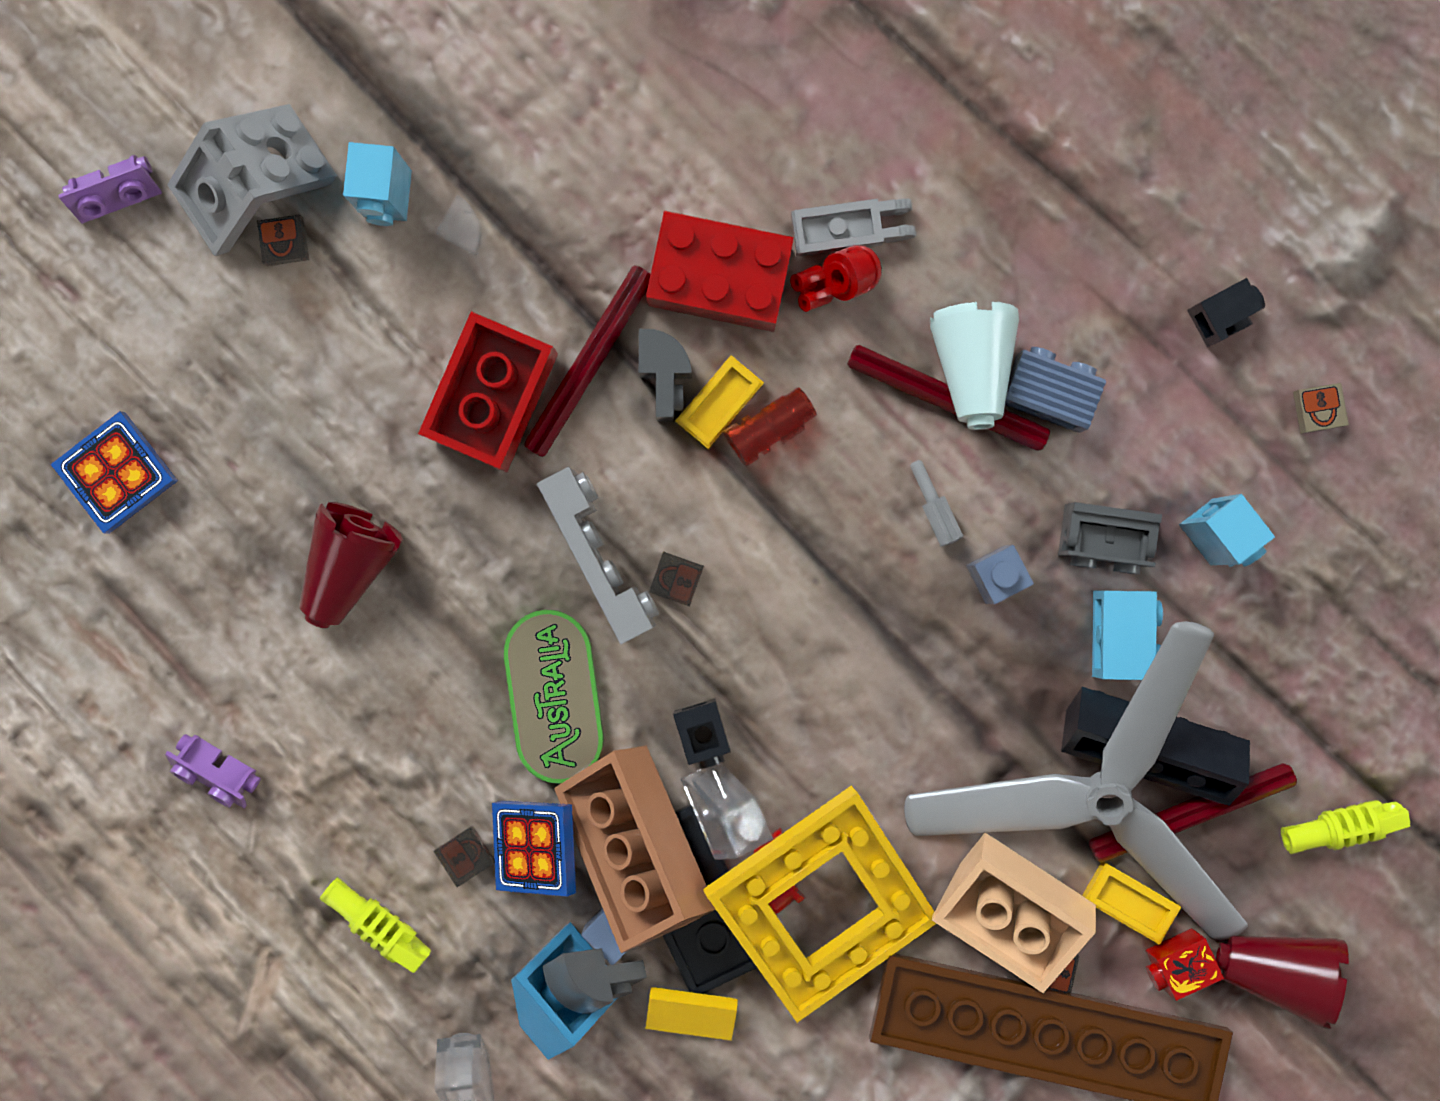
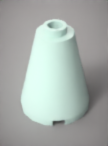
(976, 358)

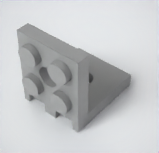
(236, 166)

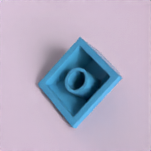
(539, 1013)

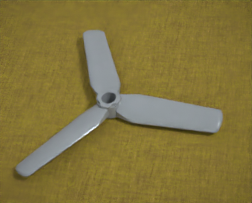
(1068, 800)

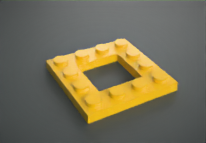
(746, 890)

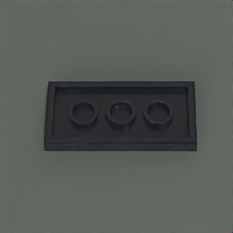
(706, 947)

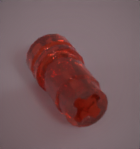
(774, 423)

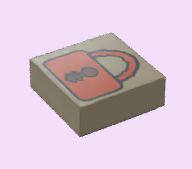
(1320, 408)

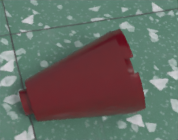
(343, 561)
(1289, 973)

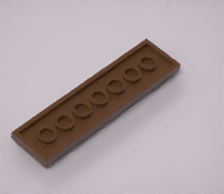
(1047, 1034)

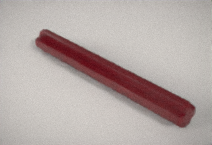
(588, 361)
(938, 394)
(1201, 810)

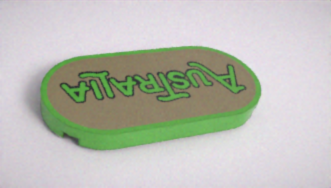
(553, 695)

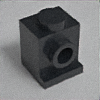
(1227, 312)
(689, 720)

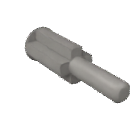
(937, 508)

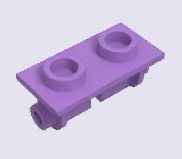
(98, 195)
(197, 763)

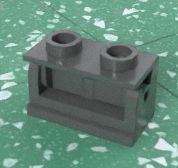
(1109, 535)

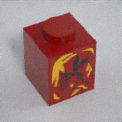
(1183, 965)

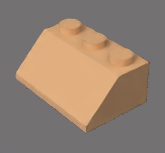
(1016, 913)

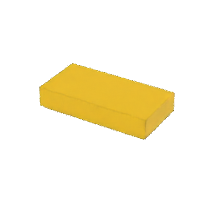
(719, 402)
(1131, 902)
(691, 1013)

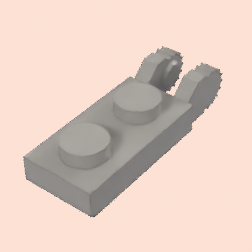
(848, 224)

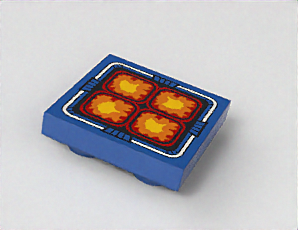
(114, 472)
(534, 848)

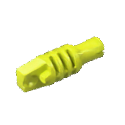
(1347, 826)
(377, 926)

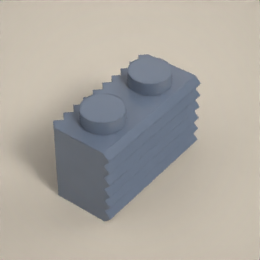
(1053, 389)

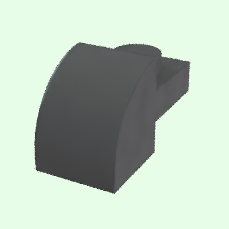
(664, 360)
(586, 983)

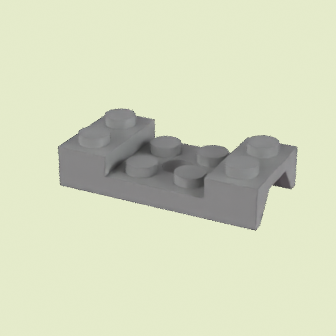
(570, 500)

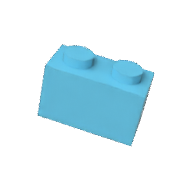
(377, 183)
(1228, 531)
(1124, 633)

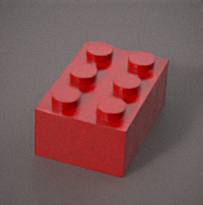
(719, 271)
(488, 391)

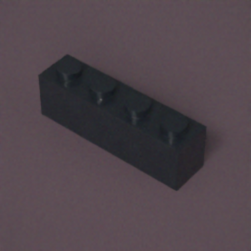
(1191, 760)

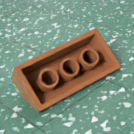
(634, 847)

